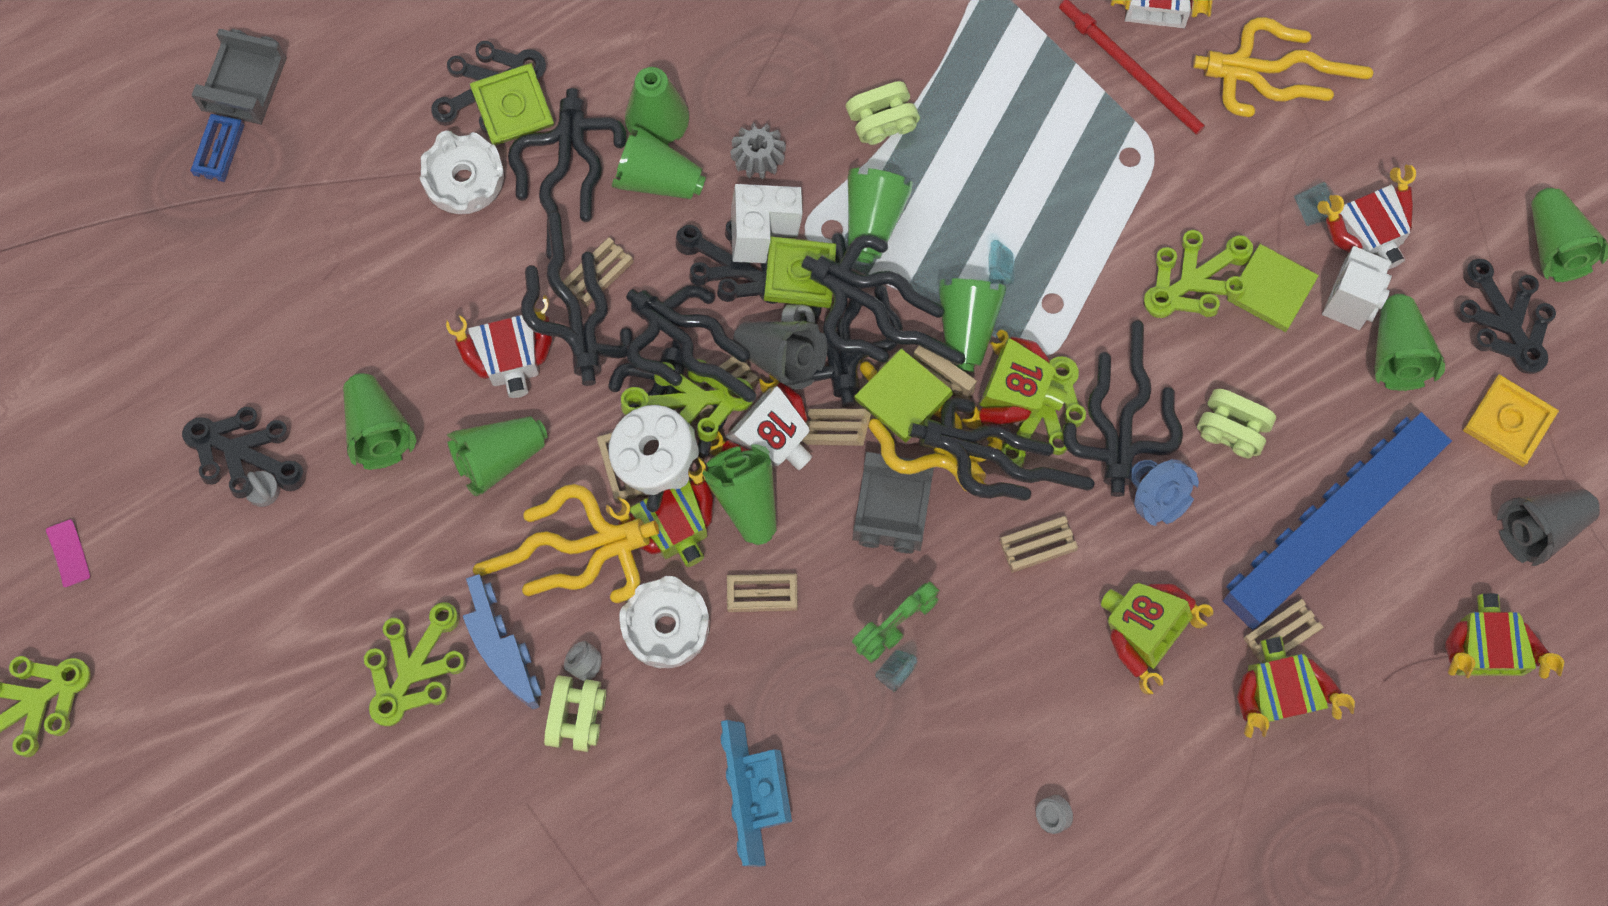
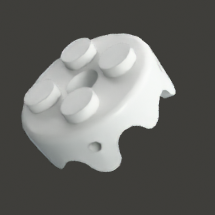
(459, 153)
(670, 462)
(660, 599)

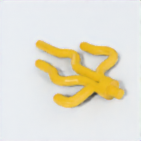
(1241, 67)
(939, 459)
(616, 540)

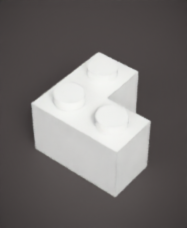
(762, 213)
(1359, 289)

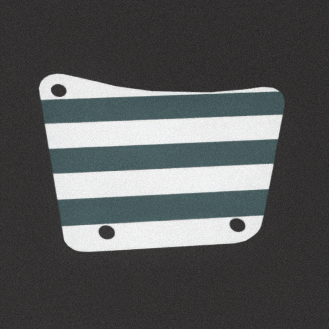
(1012, 153)

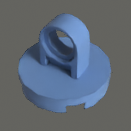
(1164, 490)

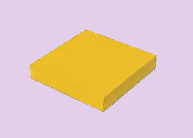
(1510, 420)

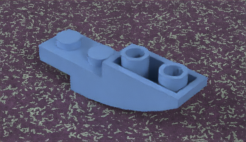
(502, 655)

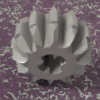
(758, 150)

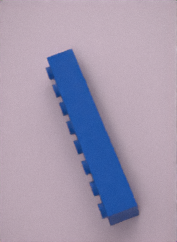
(1336, 521)

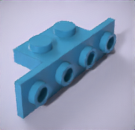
(756, 790)

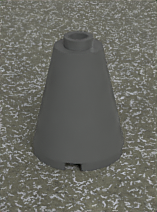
(784, 349)
(1545, 523)

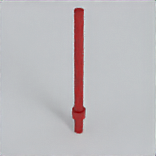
(1087, 26)

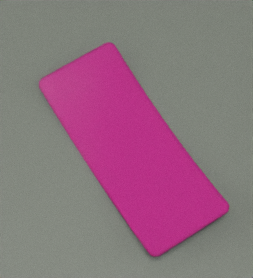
(68, 553)

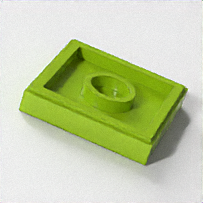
(511, 104)
(788, 280)
(1274, 287)
(903, 394)

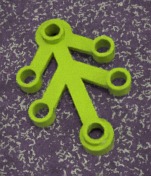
(1196, 279)
(693, 399)
(1049, 414)
(412, 669)
(34, 701)

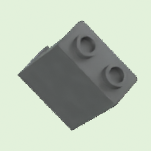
(241, 77)
(891, 506)

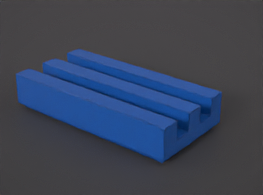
(229, 150)

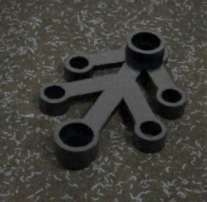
(478, 73)
(725, 273)
(1507, 319)
(240, 449)

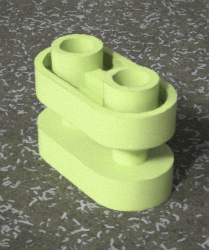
(883, 112)
(1219, 428)
(585, 731)

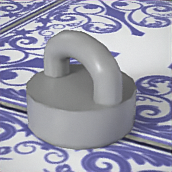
(796, 312)
(264, 488)
(583, 661)
(1054, 814)

